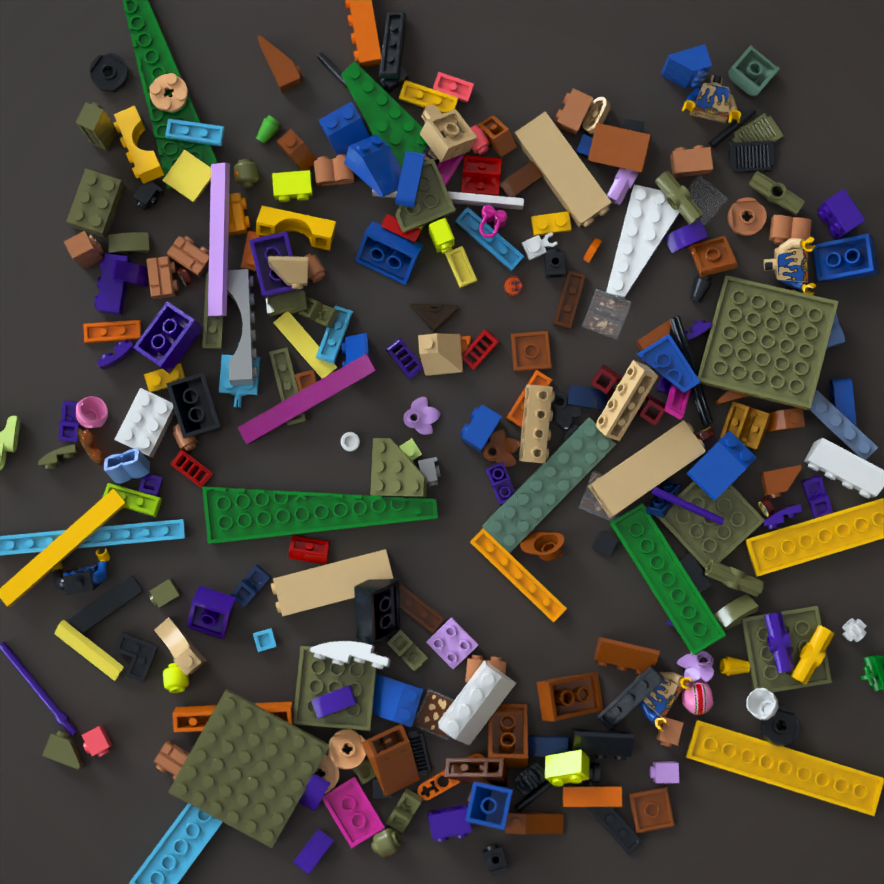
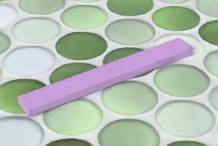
(218, 240)

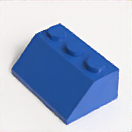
(688, 67)
(388, 253)

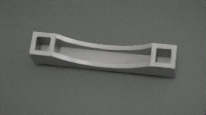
(242, 363)

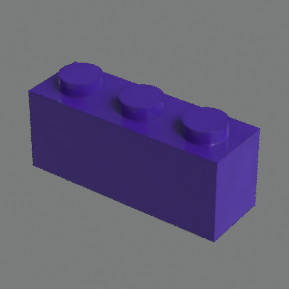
(111, 292)

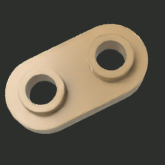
(596, 114)

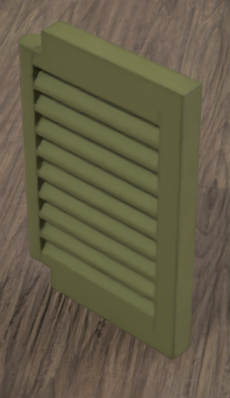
(758, 130)

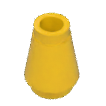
(733, 666)

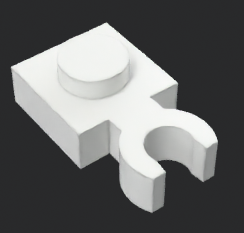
(536, 247)

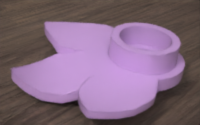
(424, 416)
(695, 668)

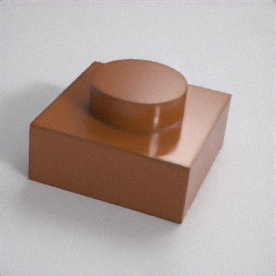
(305, 379)

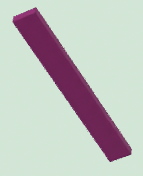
(307, 398)

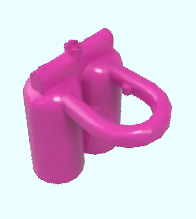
(490, 214)

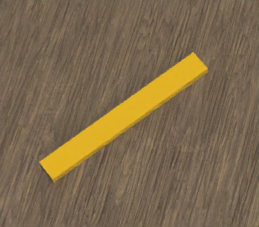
(61, 547)

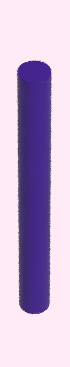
(687, 505)

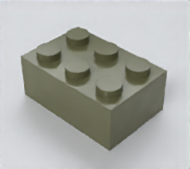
(95, 203)

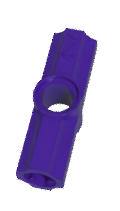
(779, 642)

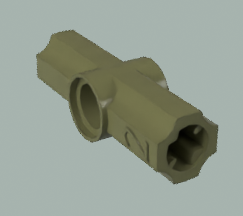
(679, 197)
(786, 200)
(734, 578)

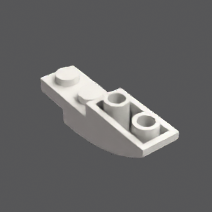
(343, 651)

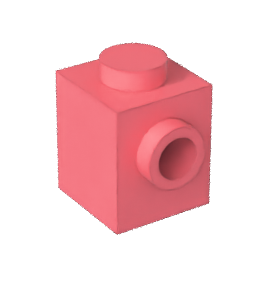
(97, 741)

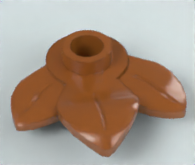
(504, 448)

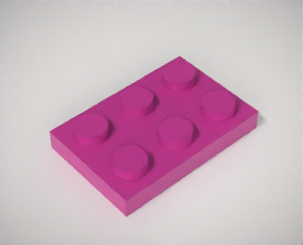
(353, 812)

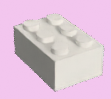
(146, 422)

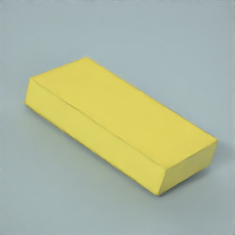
(461, 267)

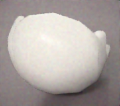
(762, 703)

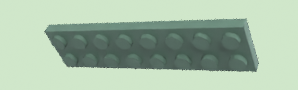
(548, 485)

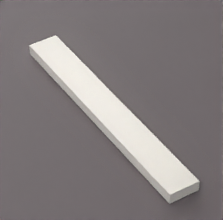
(478, 200)

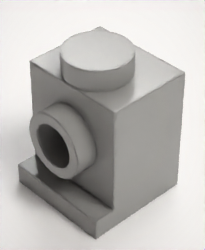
(430, 470)

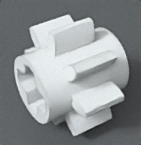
(854, 630)

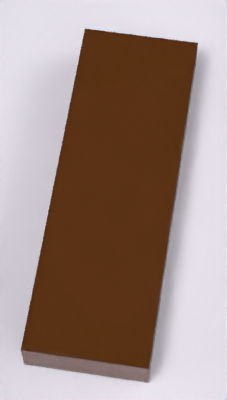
(569, 299)
(419, 610)

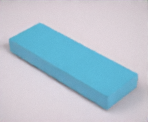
(195, 132)
(334, 337)

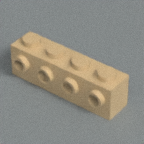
(626, 400)
(536, 423)

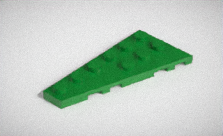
(383, 114)

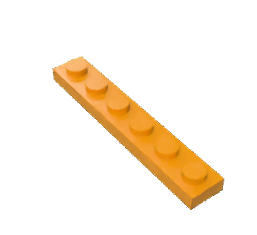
(518, 575)

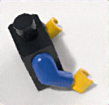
(82, 578)

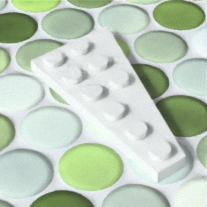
(643, 230)

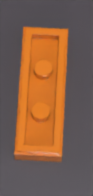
(112, 331)
(516, 412)
(592, 796)

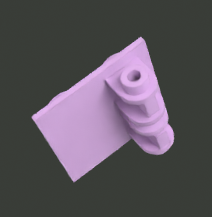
(452, 643)

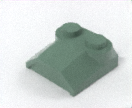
(752, 72)

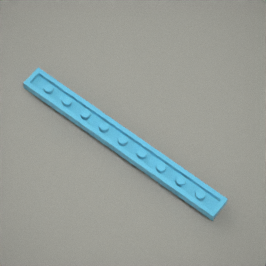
(102, 537)

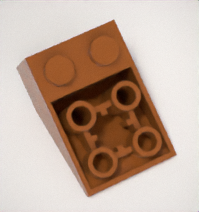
(392, 759)

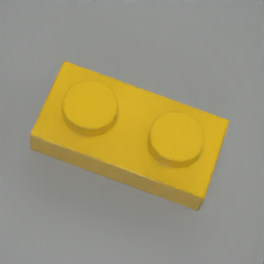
(551, 223)
(157, 379)

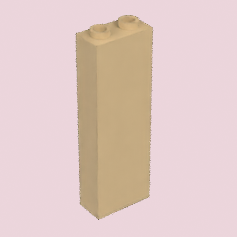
(562, 170)
(647, 468)
(328, 582)

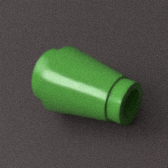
(268, 129)

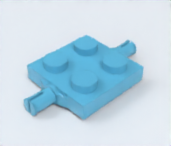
(237, 391)

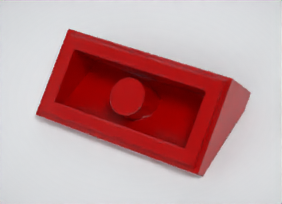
(391, 224)
(309, 549)

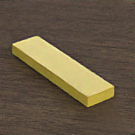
(303, 344)
(89, 650)

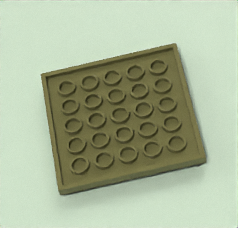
(767, 342)
(248, 768)

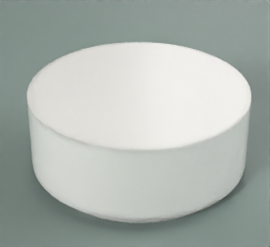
(350, 441)

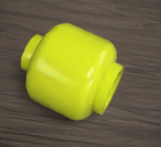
(175, 679)

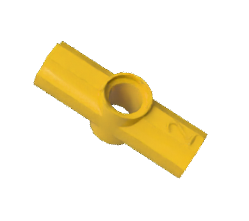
(812, 654)

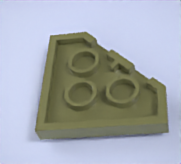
(431, 202)
(394, 471)

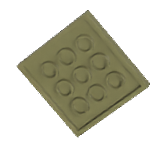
(704, 537)
(800, 626)
(321, 677)

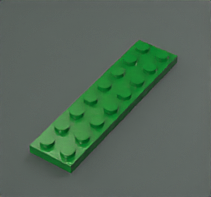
(667, 579)

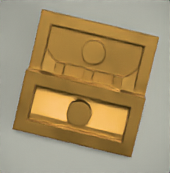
(747, 424)

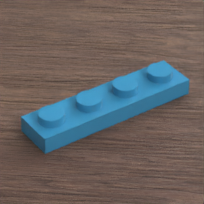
(496, 246)

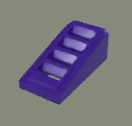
(393, 346)

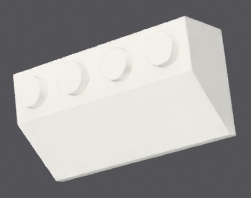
(846, 467)
(476, 703)

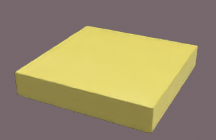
(188, 176)

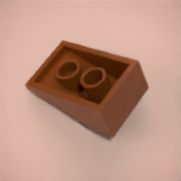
(569, 696)
(509, 735)

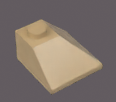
(291, 270)
(441, 353)

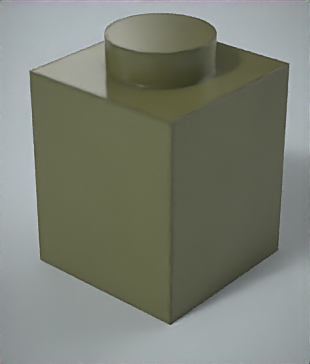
(164, 593)

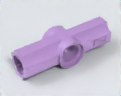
(623, 181)

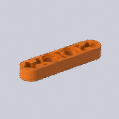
(441, 789)

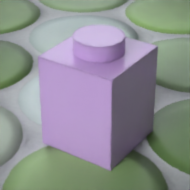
(665, 772)

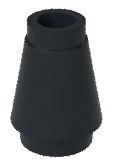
(700, 287)

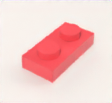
(453, 86)

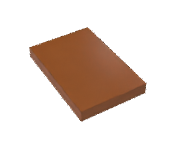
(619, 147)

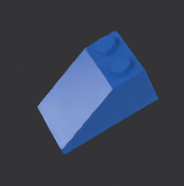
(375, 164)
(846, 258)
(721, 465)
(396, 700)

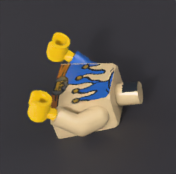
(712, 102)
(792, 264)
(659, 702)

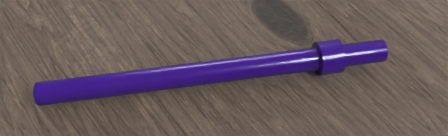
(61, 718)

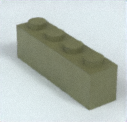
(96, 125)

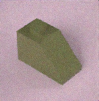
(63, 750)

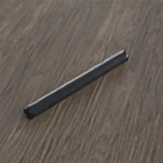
(697, 391)

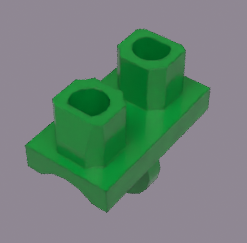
(874, 671)

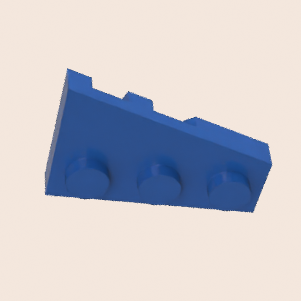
(670, 363)

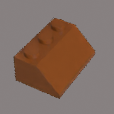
(624, 655)

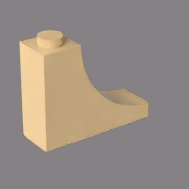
(183, 650)

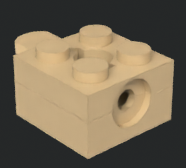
(446, 133)

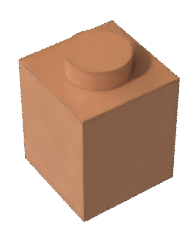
(670, 733)

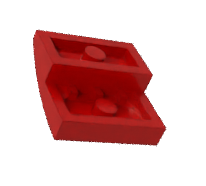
(481, 175)

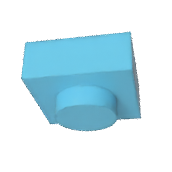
(264, 640)

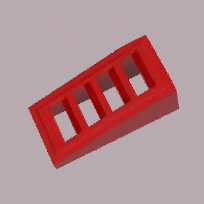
(491, 337)
(177, 460)

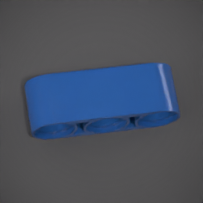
(410, 179)
(843, 397)

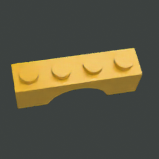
(131, 126)
(317, 230)

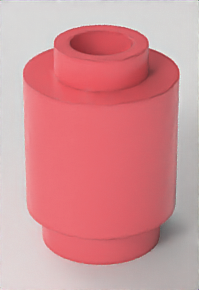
(482, 142)

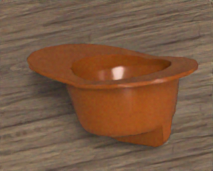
(544, 544)

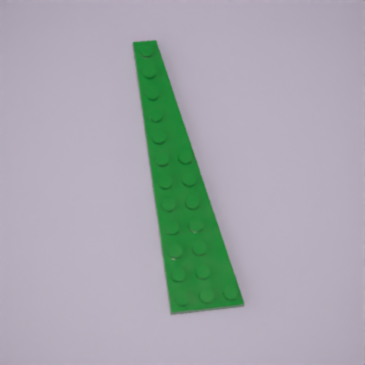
(153, 61)
(259, 514)

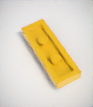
(425, 96)

